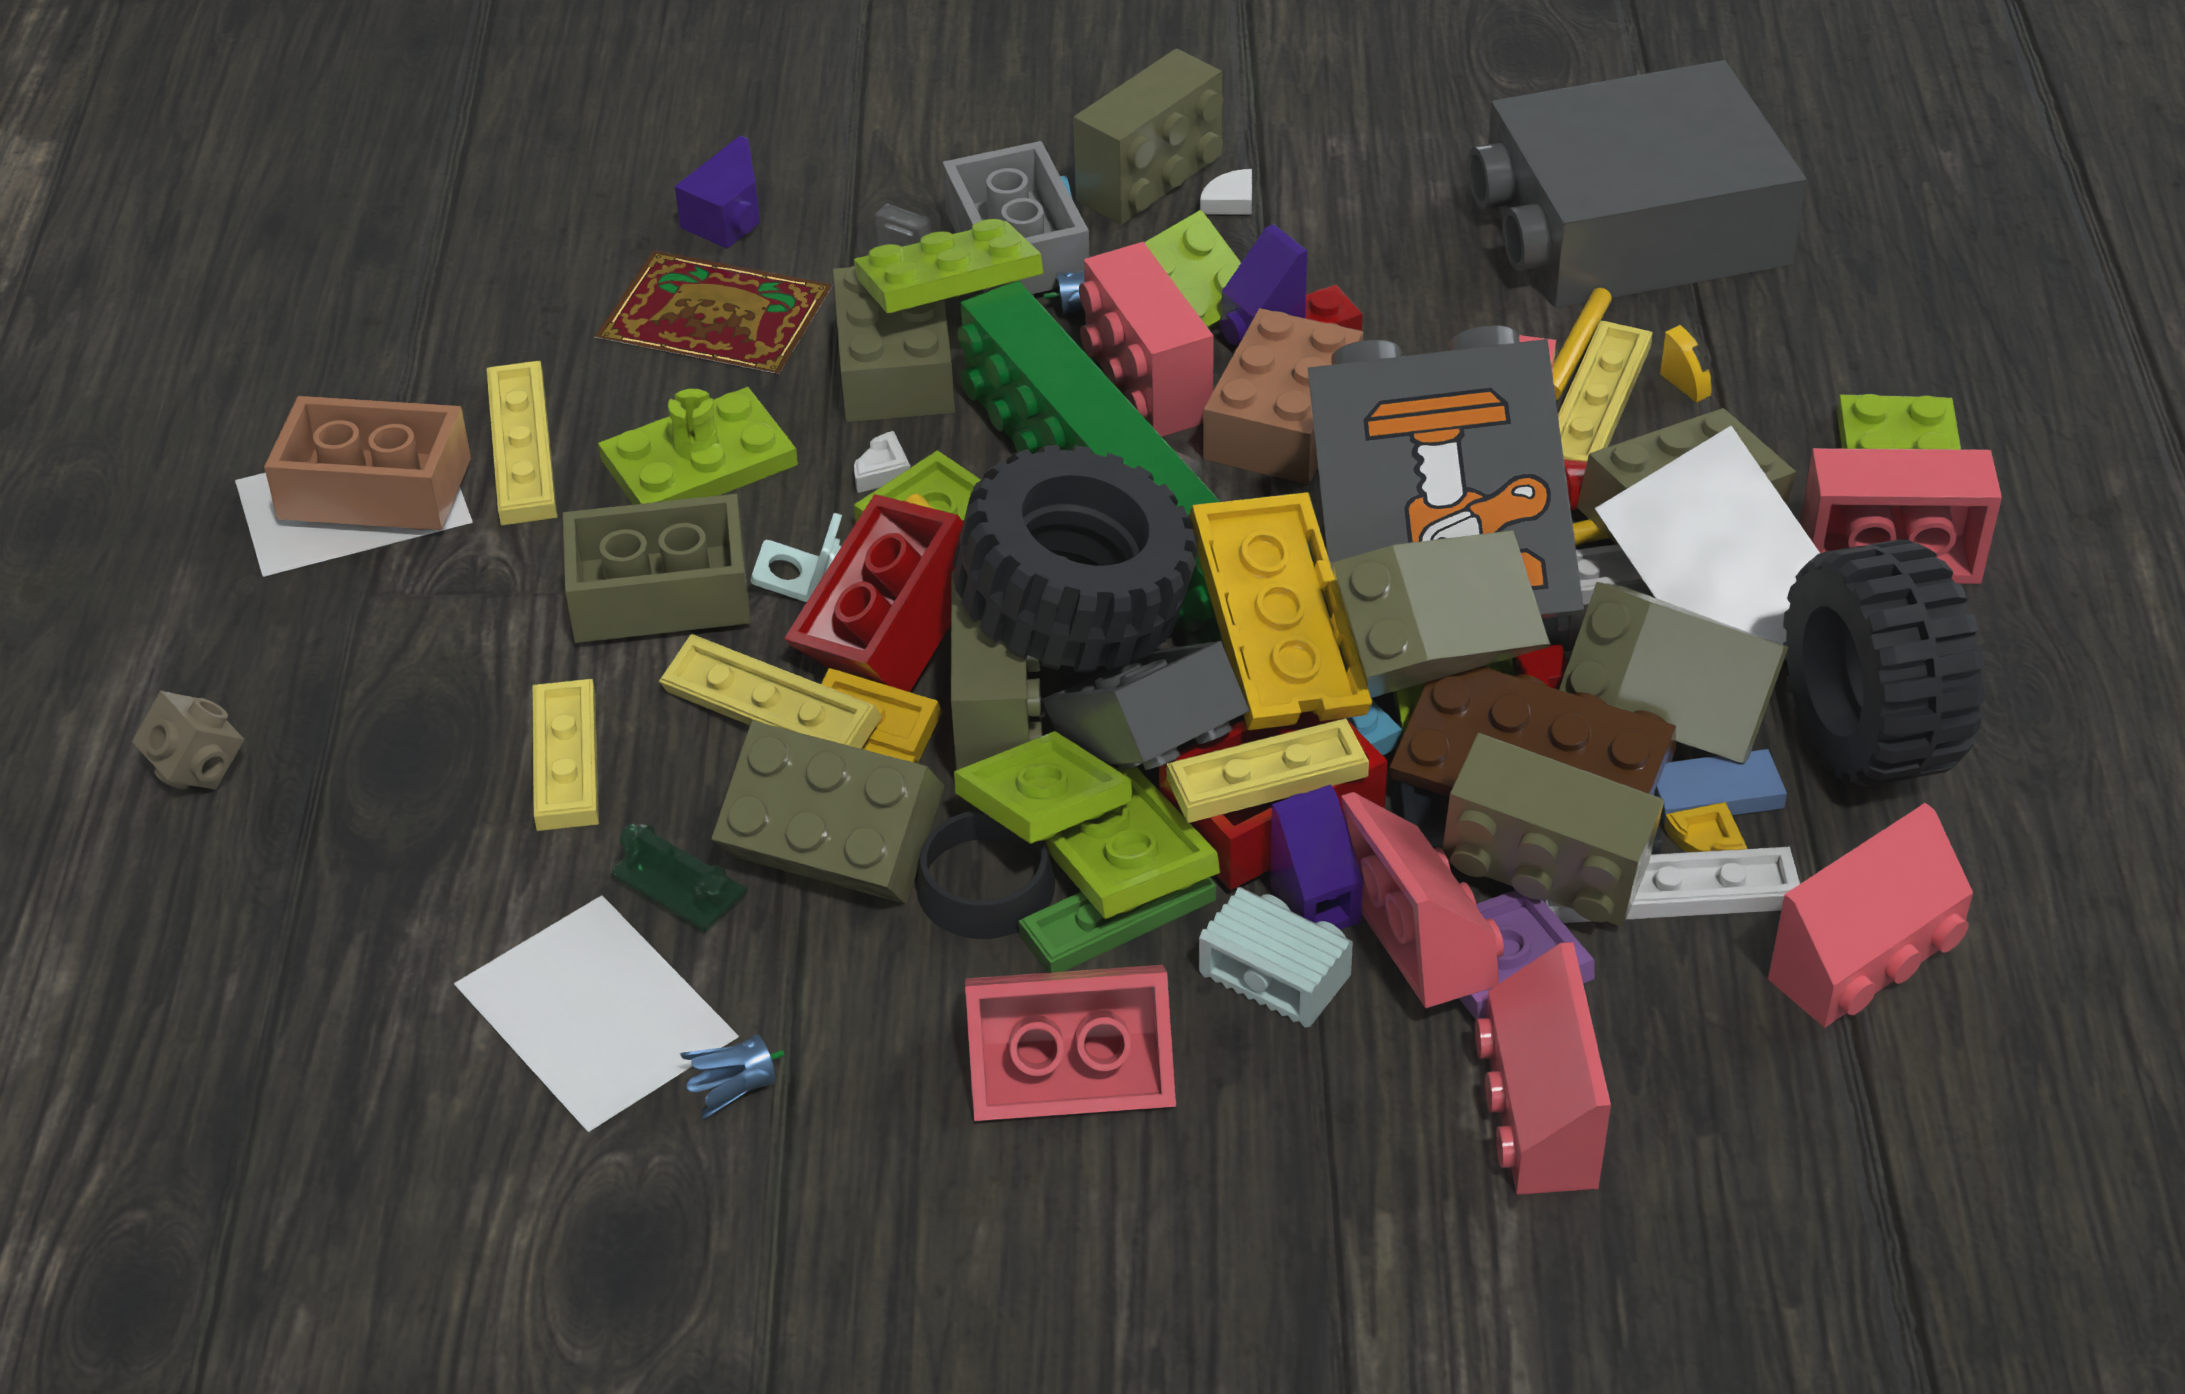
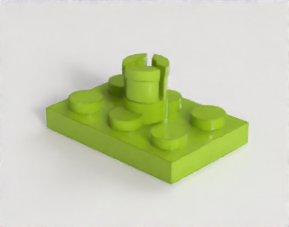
(699, 449)

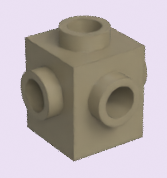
(188, 741)

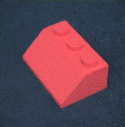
(1420, 907)
(1871, 918)
(1070, 1042)
(1545, 1076)

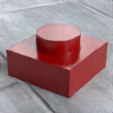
(1334, 307)

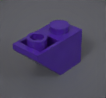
(1315, 859)

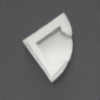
(1228, 194)
(880, 463)

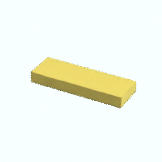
(565, 755)
(1267, 770)

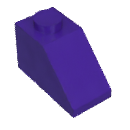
(720, 196)
(1269, 279)

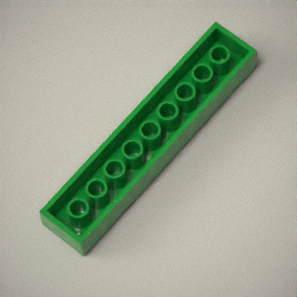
(1053, 394)

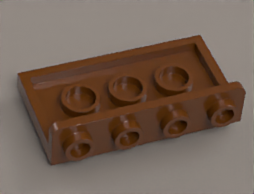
(1532, 716)

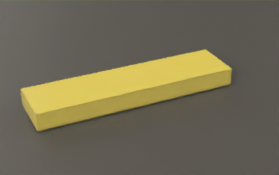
(1601, 388)
(521, 443)
(766, 694)

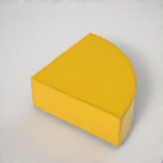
(1681, 365)
(1704, 829)

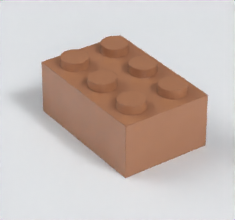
(1263, 400)
(368, 463)

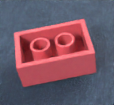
(1147, 337)
(1915, 495)

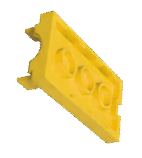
(1276, 612)

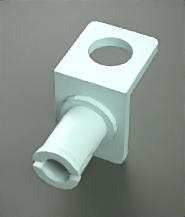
(809, 565)

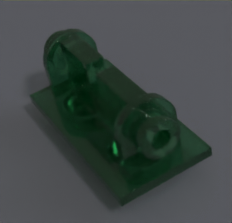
(675, 877)

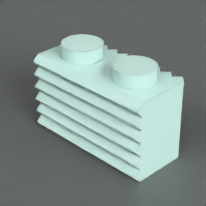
(1275, 955)

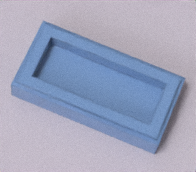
(1717, 779)

